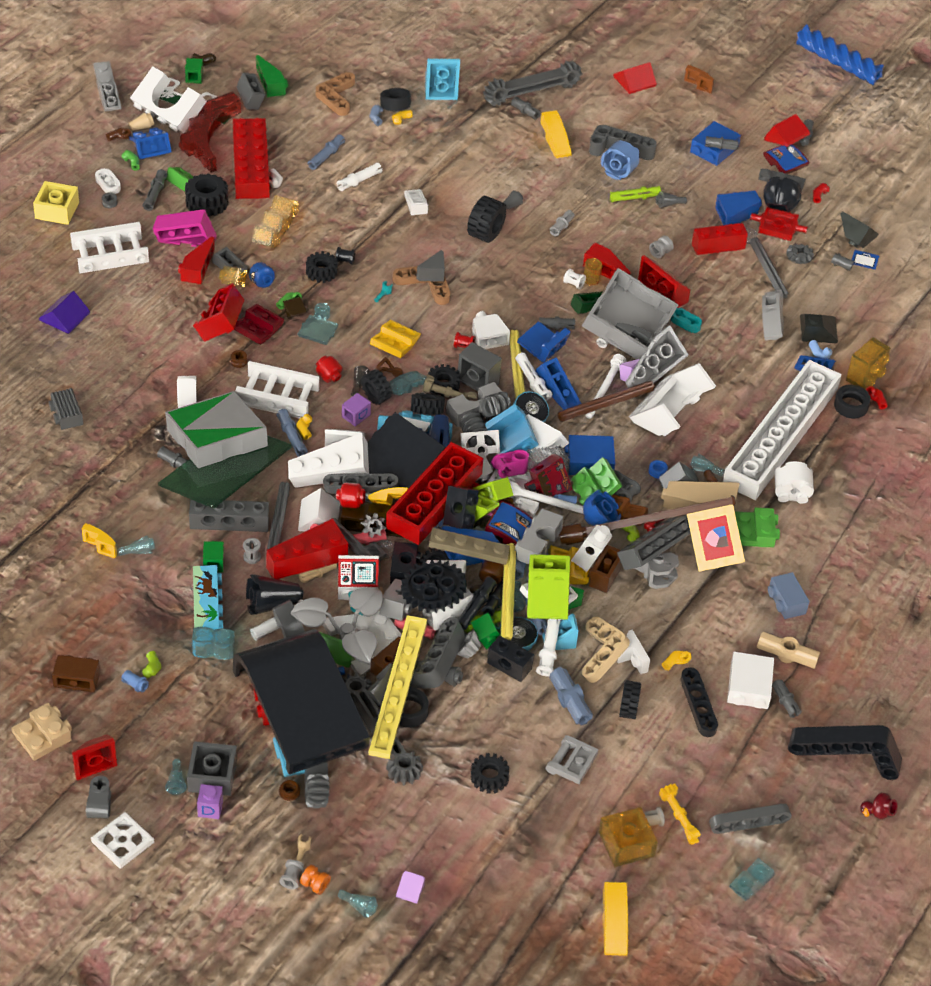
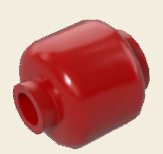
(329, 369)
(351, 495)

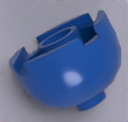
(600, 509)

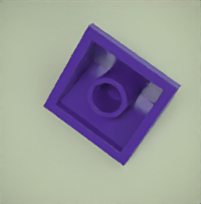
(65, 313)

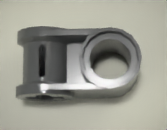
(626, 489)
(99, 798)

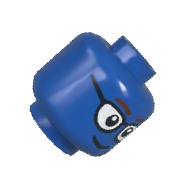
(261, 275)

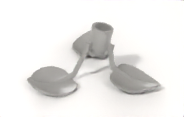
(358, 644)

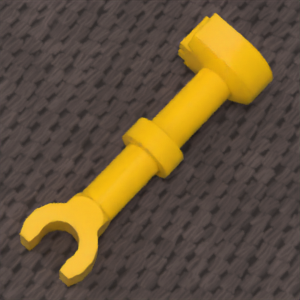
(668, 794)

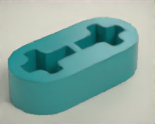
(686, 320)

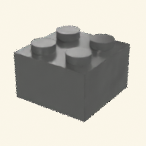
(478, 366)
(213, 766)

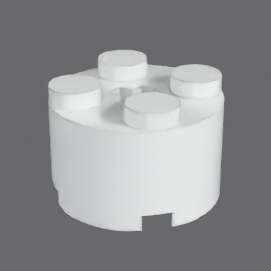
(794, 482)

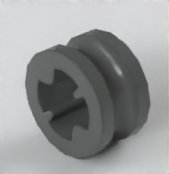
(109, 200)

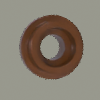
(289, 785)

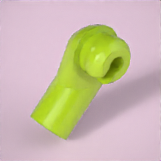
(633, 533)
(153, 666)

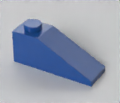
(558, 384)

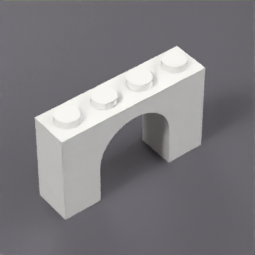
(177, 116)

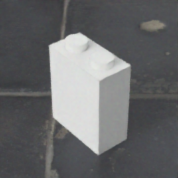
(750, 680)

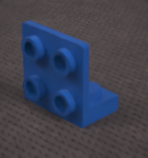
(151, 143)
(543, 342)

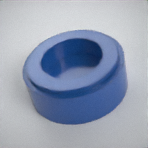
(657, 468)

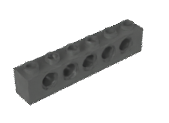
(654, 542)

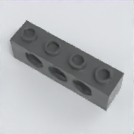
(230, 516)

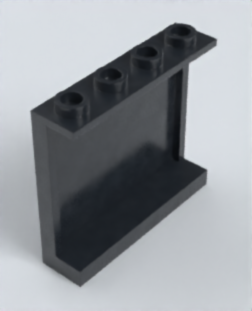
(401, 451)

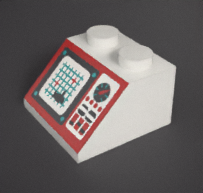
(356, 573)

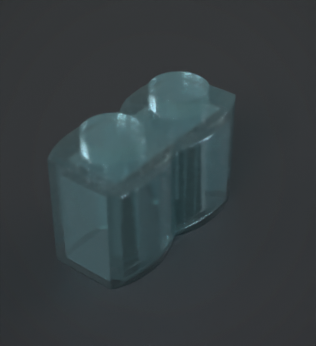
(213, 643)

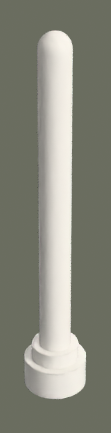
(616, 361)
(517, 490)

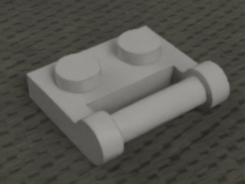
(578, 762)

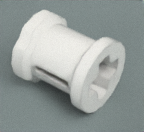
(570, 274)

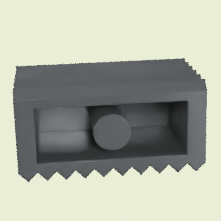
(250, 91)
(66, 409)

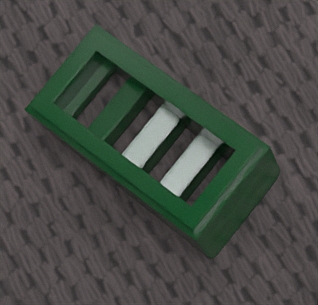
(584, 302)

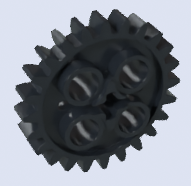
(433, 586)

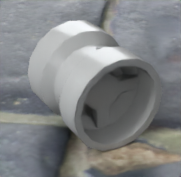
(660, 247)

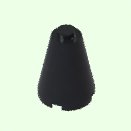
(270, 592)

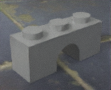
(460, 406)
(543, 527)

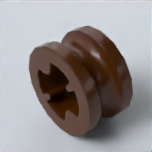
(242, 359)

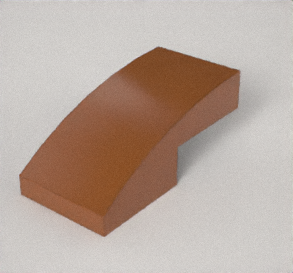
(700, 78)
(629, 510)

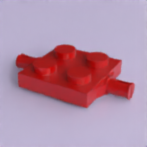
(778, 223)

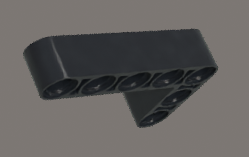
(850, 740)

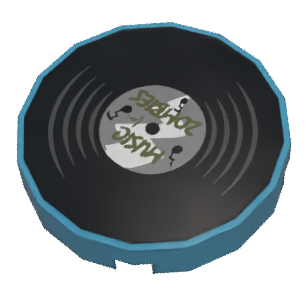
(533, 405)
(524, 633)

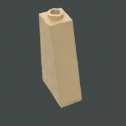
(687, 493)

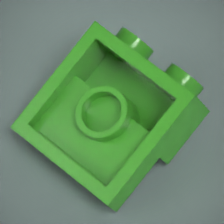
(596, 478)
(758, 527)

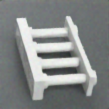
(107, 236)
(273, 402)

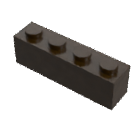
(352, 517)

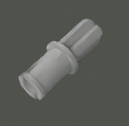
(562, 223)

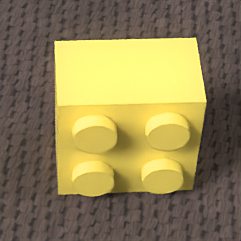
(56, 202)

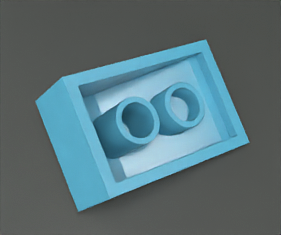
(442, 79)

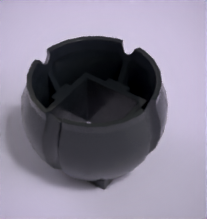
(782, 194)

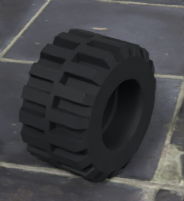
(206, 193)
(486, 219)

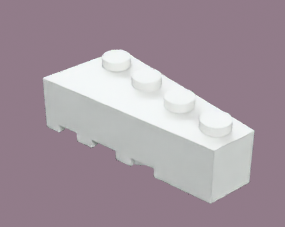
(342, 457)

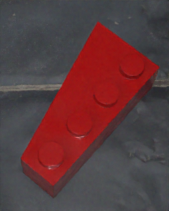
(307, 551)

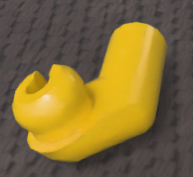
(397, 118)
(302, 426)
(676, 657)

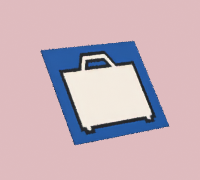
(865, 259)

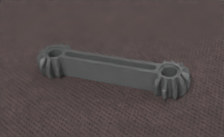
(565, 76)
(369, 712)
(317, 786)

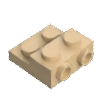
(43, 731)

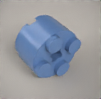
(620, 160)

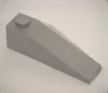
(659, 358)

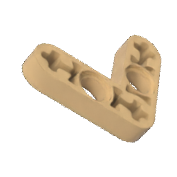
(609, 642)

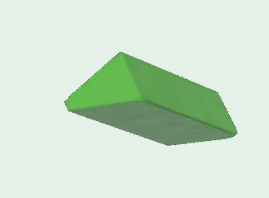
(178, 177)
(339, 655)

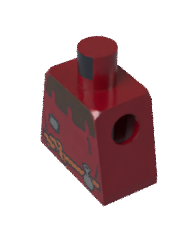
(549, 477)

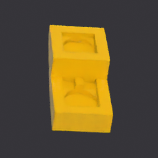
(386, 495)
(97, 537)

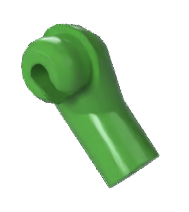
(129, 155)
(287, 296)

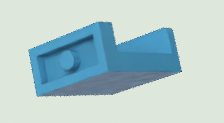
(513, 429)

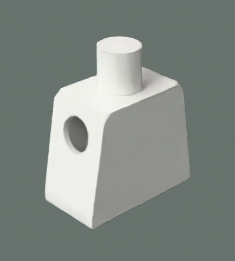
(490, 331)
(597, 540)

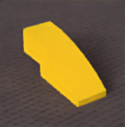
(555, 134)
(615, 918)

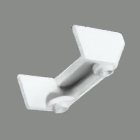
(670, 395)

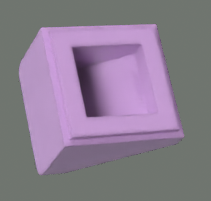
(626, 369)
(410, 887)

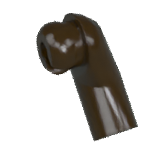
(207, 58)

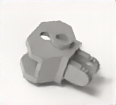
(660, 567)

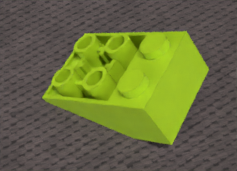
(548, 587)

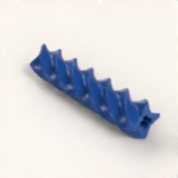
(839, 55)

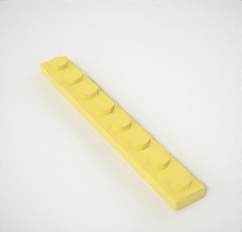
(398, 687)

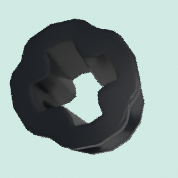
(345, 255)

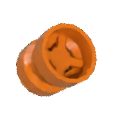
(316, 880)

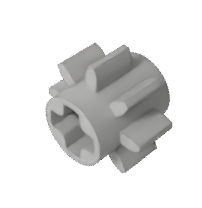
(375, 530)

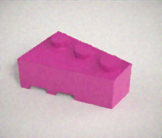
(184, 227)

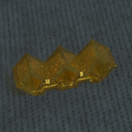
(275, 222)

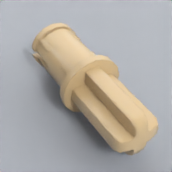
(309, 575)

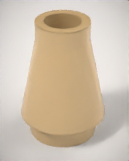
(142, 122)

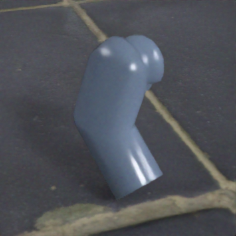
(375, 111)

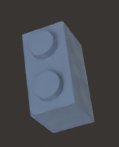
(788, 595)

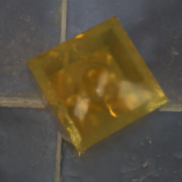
(868, 363)
(627, 837)

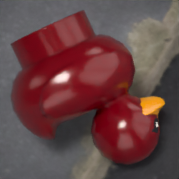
(881, 807)

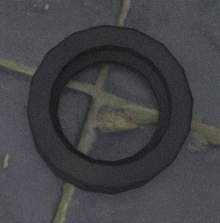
(395, 99)
(848, 410)
(418, 718)

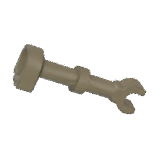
(430, 386)

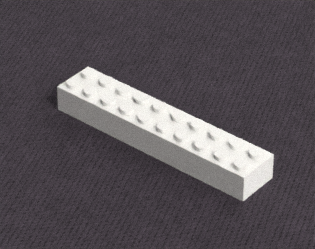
(782, 429)

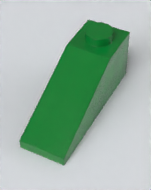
(271, 78)

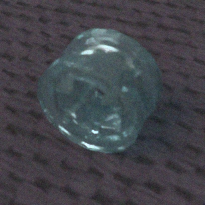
(322, 311)

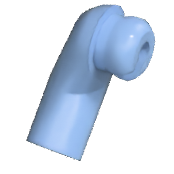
(826, 353)

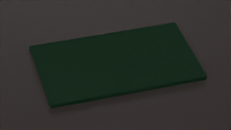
(219, 480)

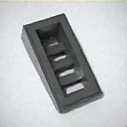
(225, 253)

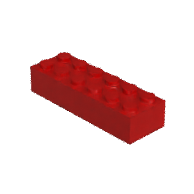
(251, 158)
(425, 499)

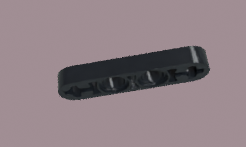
(701, 701)

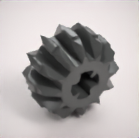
(494, 404)

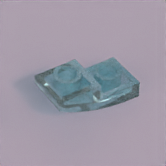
(405, 382)
(752, 879)

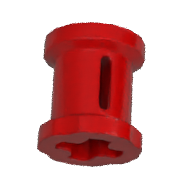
(462, 340)

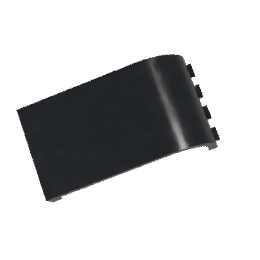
(304, 699)

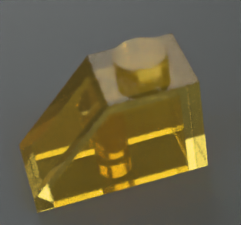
(233, 275)

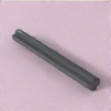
(768, 266)
(279, 514)

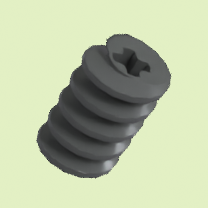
(472, 423)

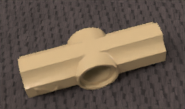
(788, 649)

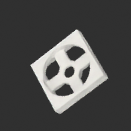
(494, 434)
(134, 850)

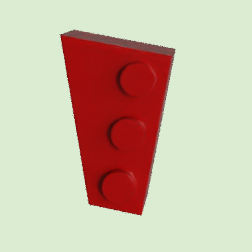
(222, 313)

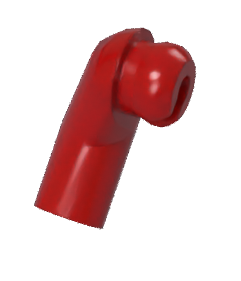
(822, 188)
(877, 396)

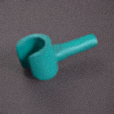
(386, 290)

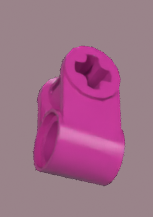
(513, 463)

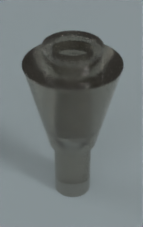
(359, 371)

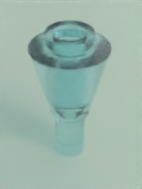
(702, 464)
(142, 546)
(518, 598)
(176, 783)
(363, 904)

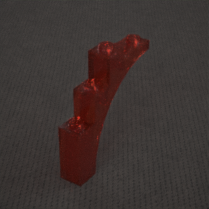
(203, 126)

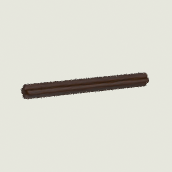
(605, 401)

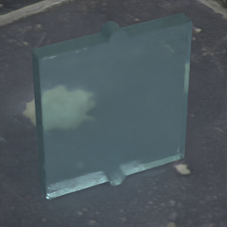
(317, 329)

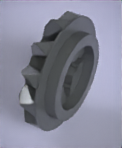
(800, 258)

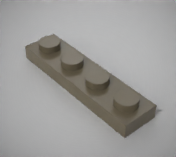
(469, 546)

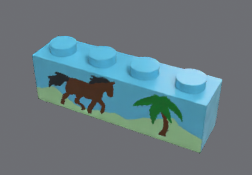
(206, 597)

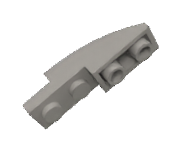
(106, 86)
(772, 314)

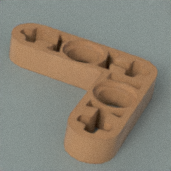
(326, 91)
(401, 277)

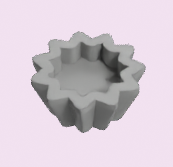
(470, 645)

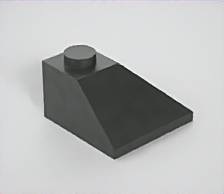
(856, 231)
(818, 328)

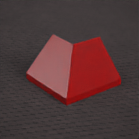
(94, 756)

